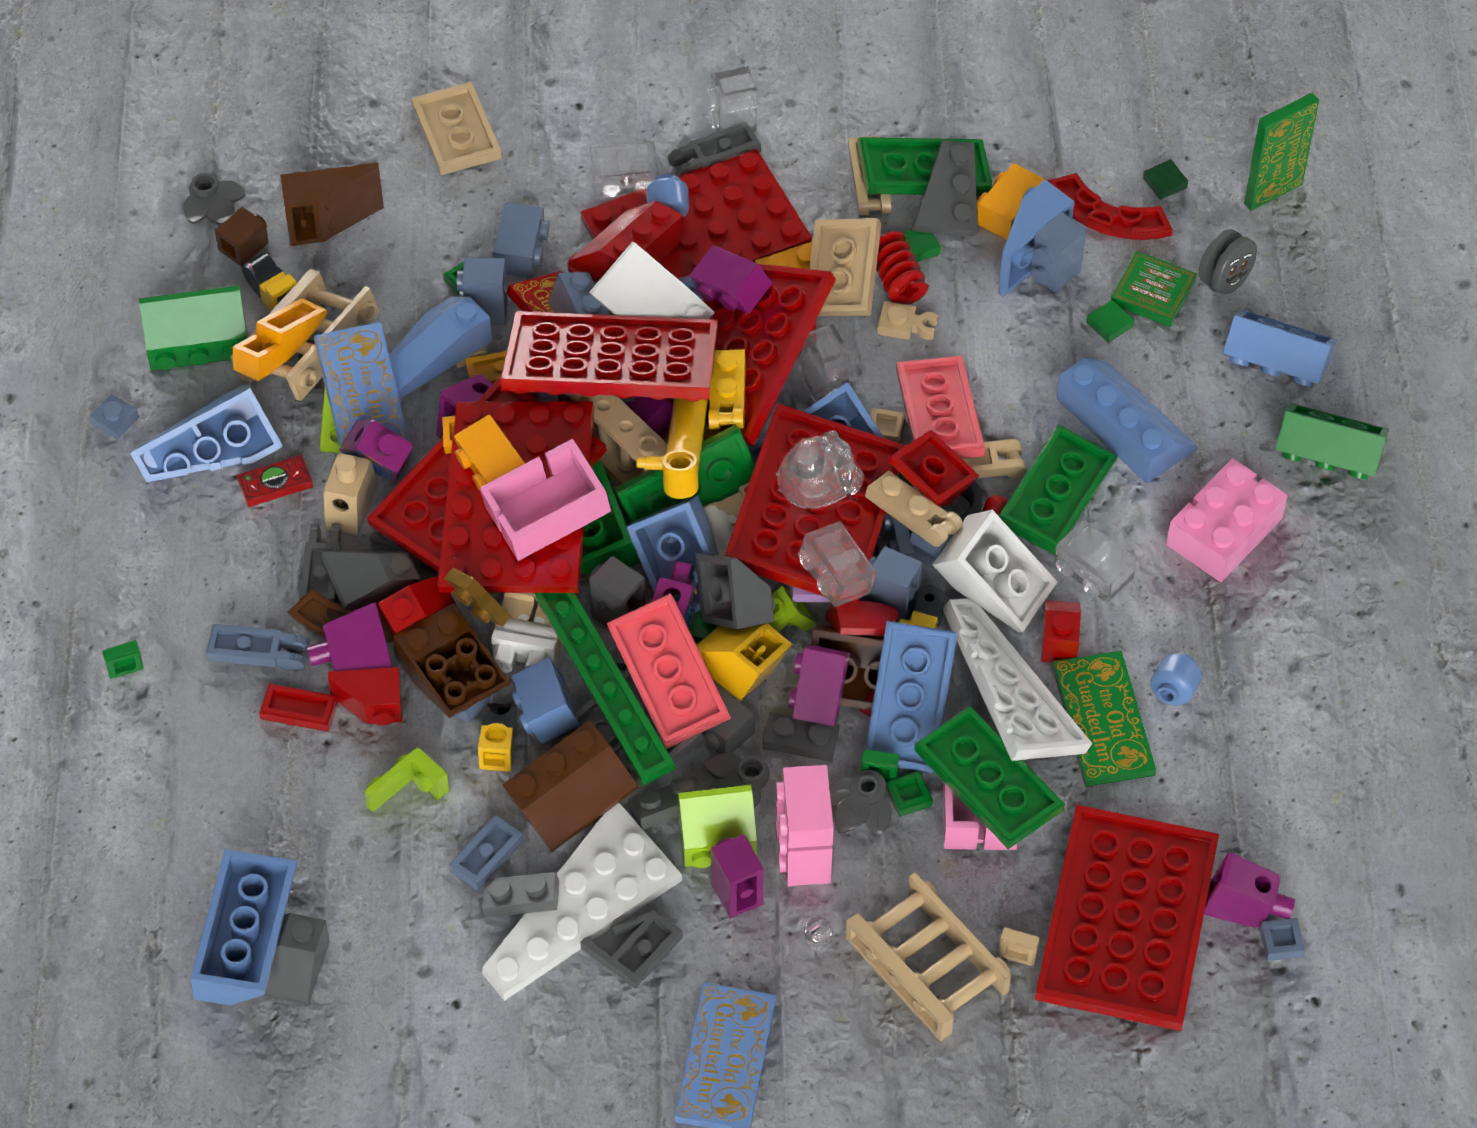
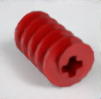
(899, 269)

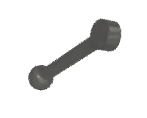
(377, 538)

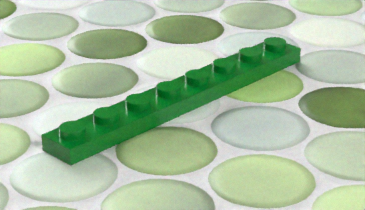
(606, 685)

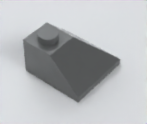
(368, 574)
(732, 593)
(298, 958)

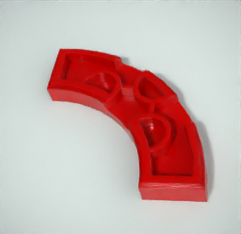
(1120, 222)

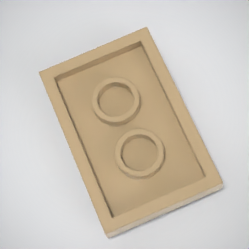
(456, 128)
(851, 255)

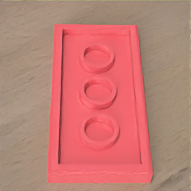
(941, 400)
(668, 671)

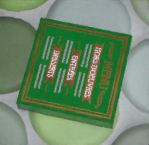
(1153, 288)

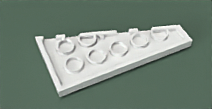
(1018, 701)
(599, 886)

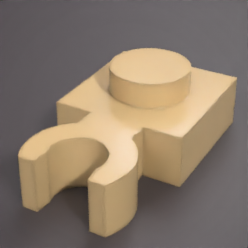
(901, 320)

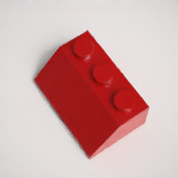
(650, 226)

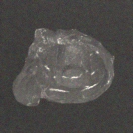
(819, 472)

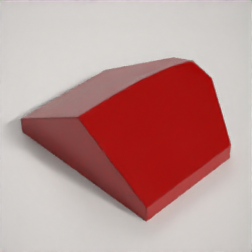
(861, 618)

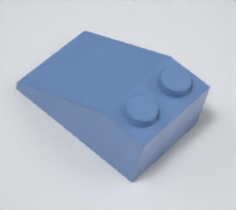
(1036, 210)
(671, 537)

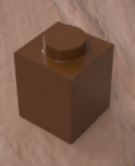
(242, 236)

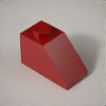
(413, 605)
(1060, 630)
(369, 693)

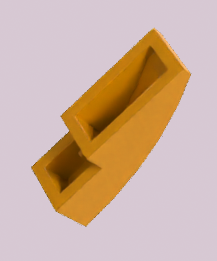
(277, 339)

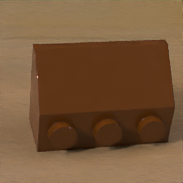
(862, 662)
(570, 786)

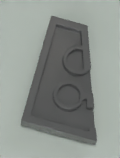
(951, 193)

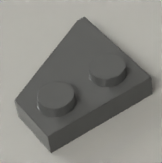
(634, 946)

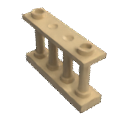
(355, 313)
(624, 437)
(914, 987)

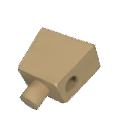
(355, 483)

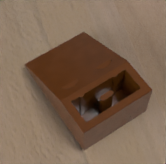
(329, 200)
(448, 661)

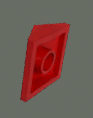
(934, 468)

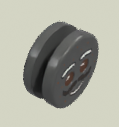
(1227, 261)

